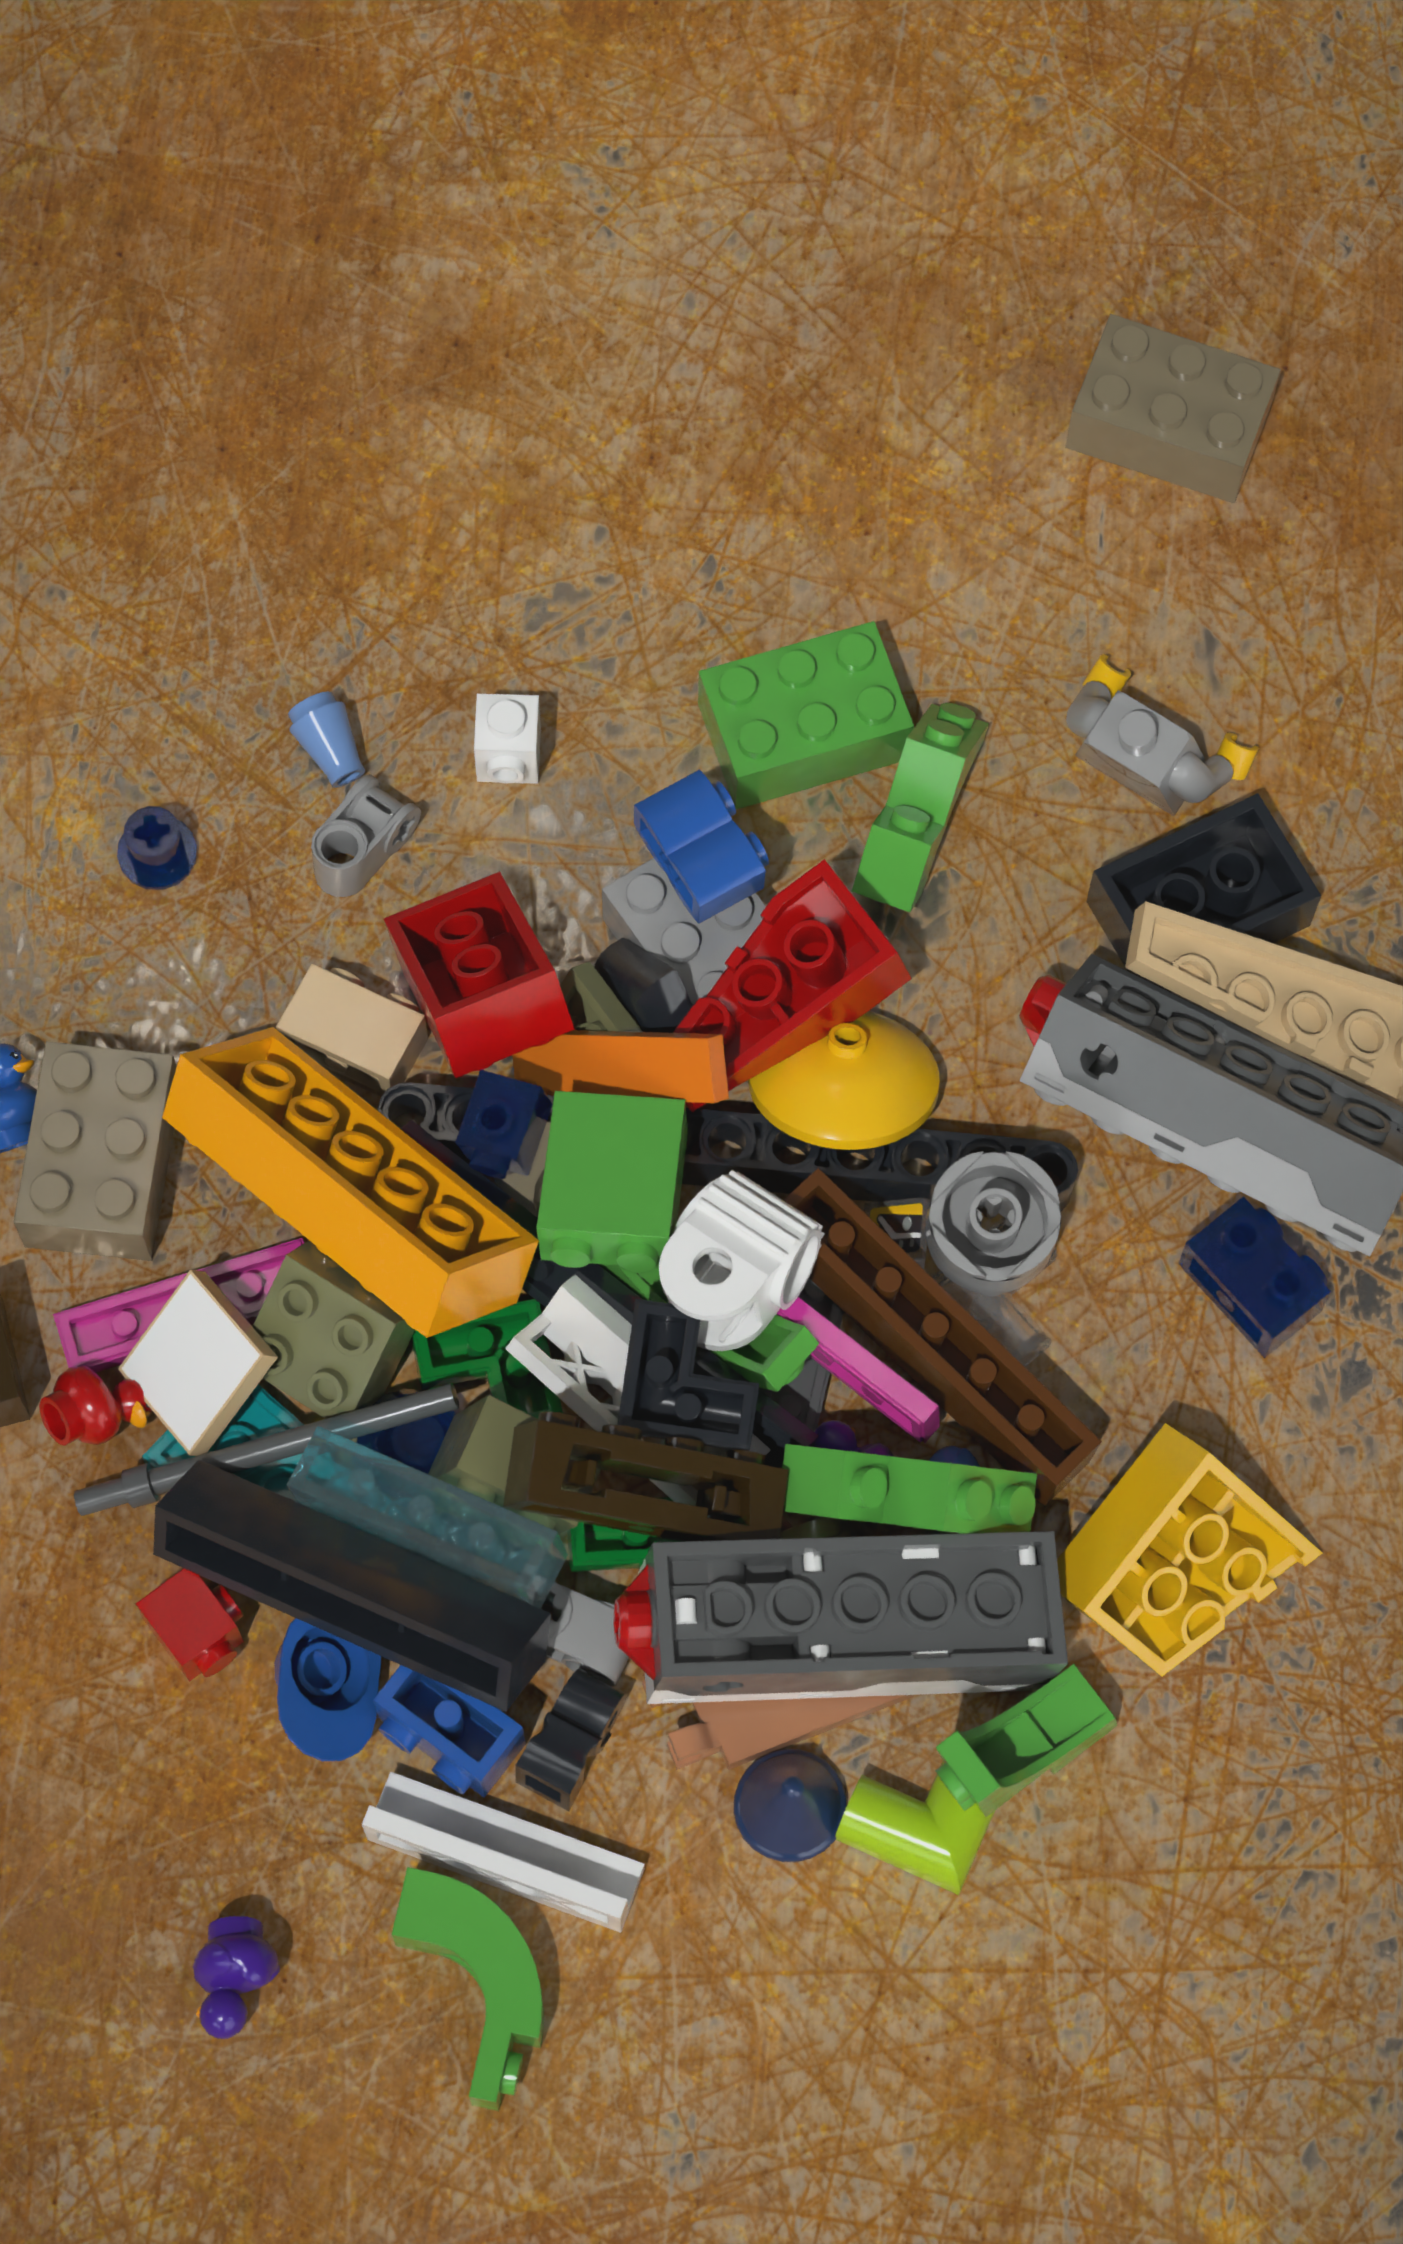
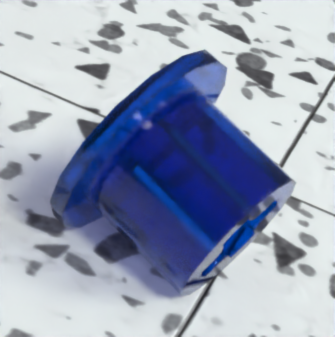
(156, 849)

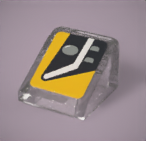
(903, 1222)

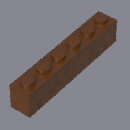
(941, 1343)

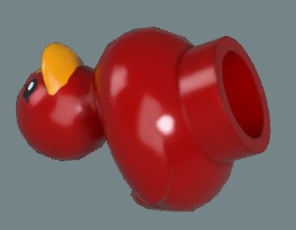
(88, 1411)

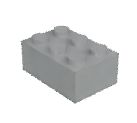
(651, 915)

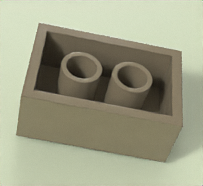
(1172, 408)
(96, 1152)

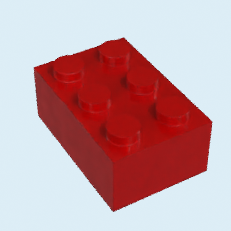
(479, 974)

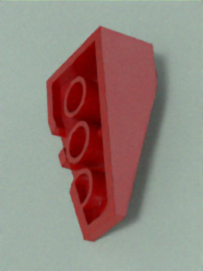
(797, 977)

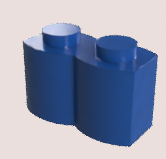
(700, 845)

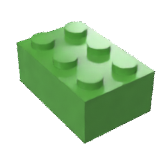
(804, 714)

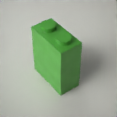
(611, 1179)

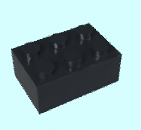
(1219, 870)

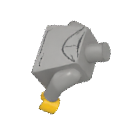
(1146, 748)

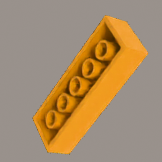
(350, 1181)

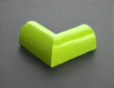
(922, 1838)

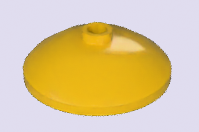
(853, 1087)

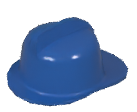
(325, 1692)

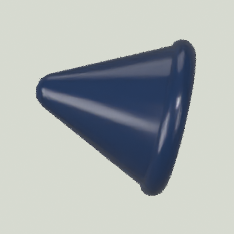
(789, 1805)

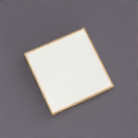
(198, 1362)

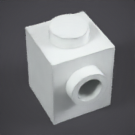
(507, 738)

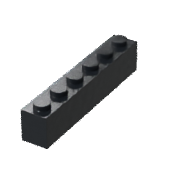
(352, 1584)

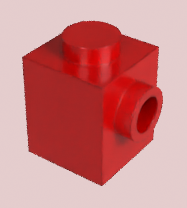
(193, 1623)

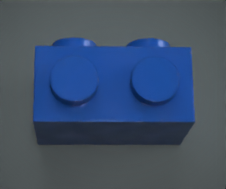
(456, 1730)

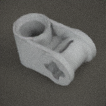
(364, 826)
(584, 1635)

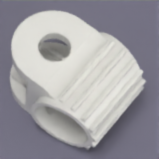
(737, 1260)

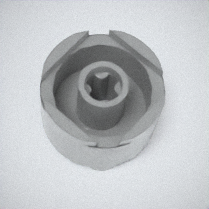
(988, 1186)

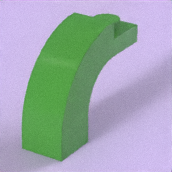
(473, 1931)

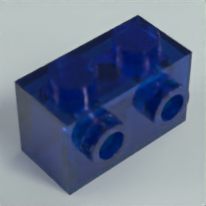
(1255, 1275)

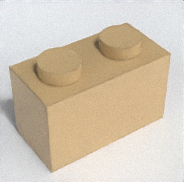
(354, 1029)

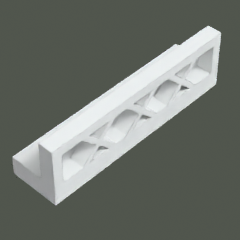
(594, 1353)
(504, 1851)

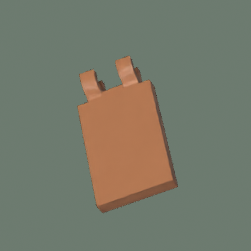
(758, 1727)

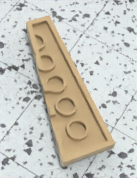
(1288, 997)

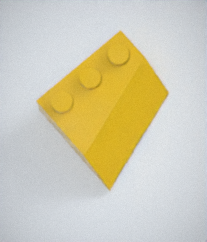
(1176, 1552)

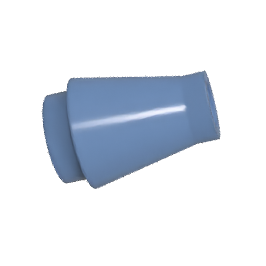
(326, 735)

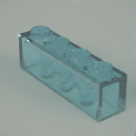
(427, 1516)

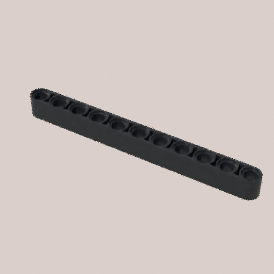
(759, 1139)

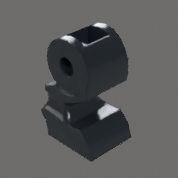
(570, 1734)

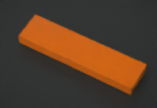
(629, 1065)

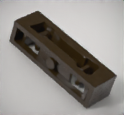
(541, 1463)

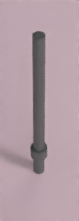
(145, 1484)

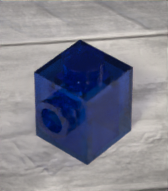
(503, 1125)

